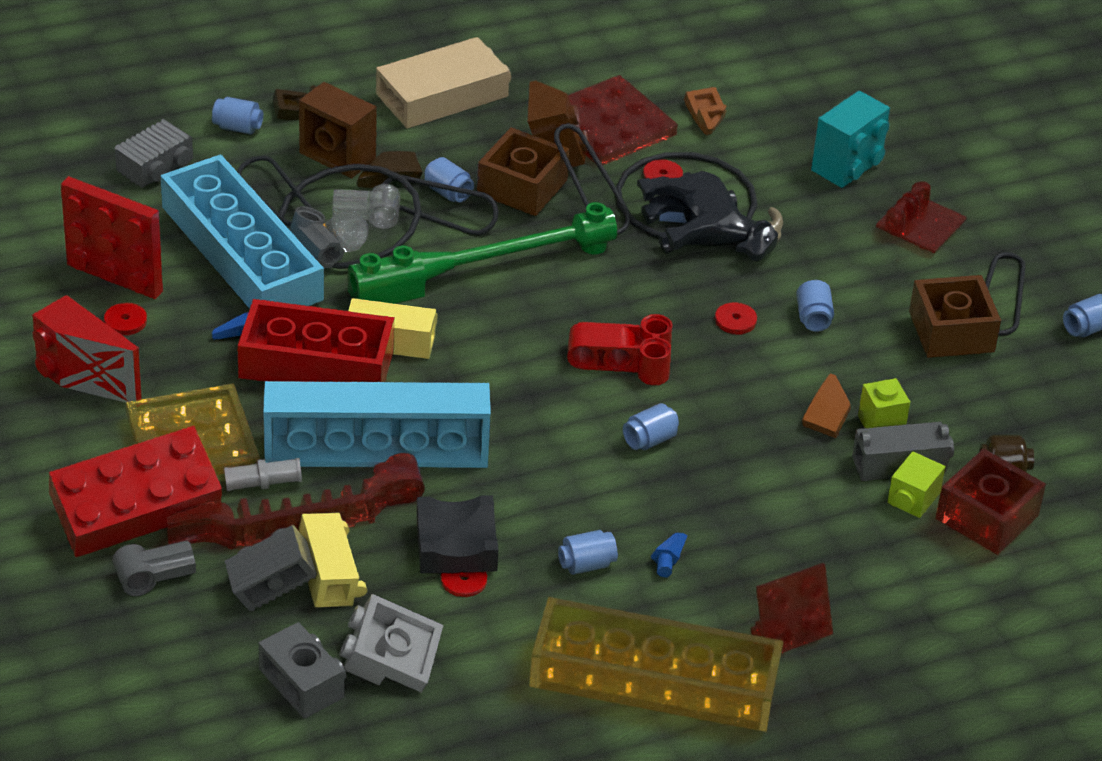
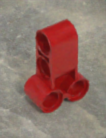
(624, 347)

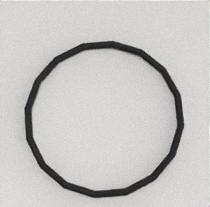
(641, 162)
(370, 168)

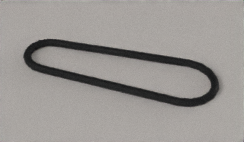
(599, 165)
(284, 176)
(455, 189)
(1020, 287)

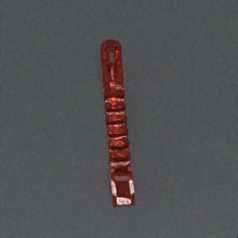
(213, 521)

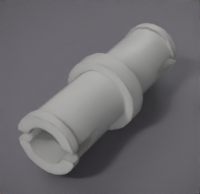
(263, 474)

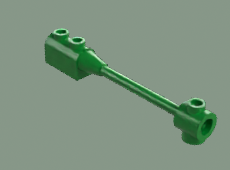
(405, 273)

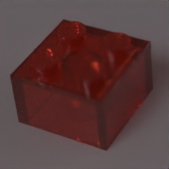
(990, 501)

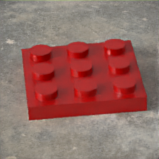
(112, 237)

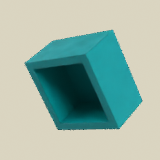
(850, 139)

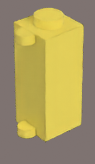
(413, 325)
(337, 575)

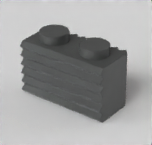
(153, 153)
(270, 568)

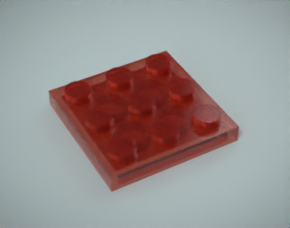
(619, 119)

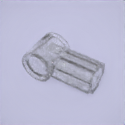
(378, 206)

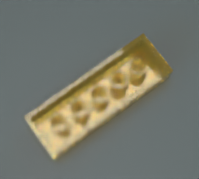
(656, 664)

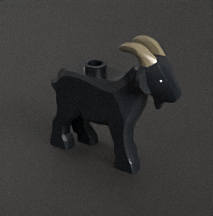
(709, 215)

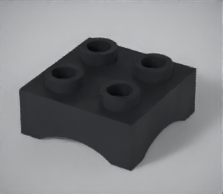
(457, 535)

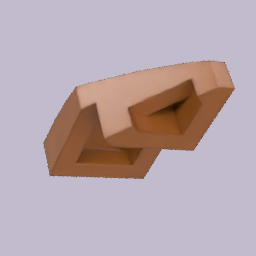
(705, 108)
(828, 408)

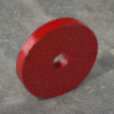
(662, 168)
(727, 312)
(135, 316)
(464, 588)

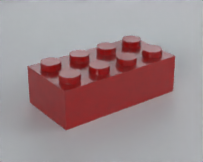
(314, 344)
(132, 490)

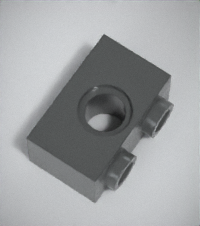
(302, 669)

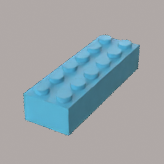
(241, 234)
(375, 420)

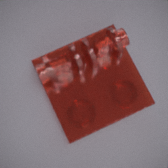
(920, 219)
(795, 608)

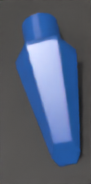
(231, 328)
(668, 554)

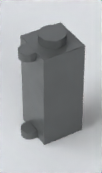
(883, 450)

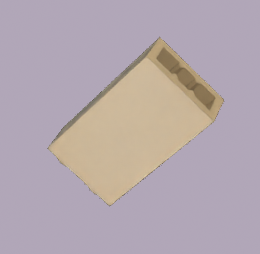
(442, 82)

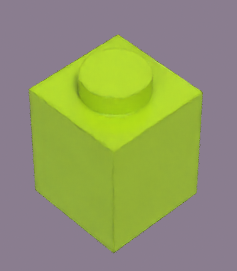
(883, 404)
(916, 484)

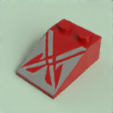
(85, 352)

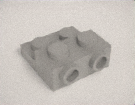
(390, 644)

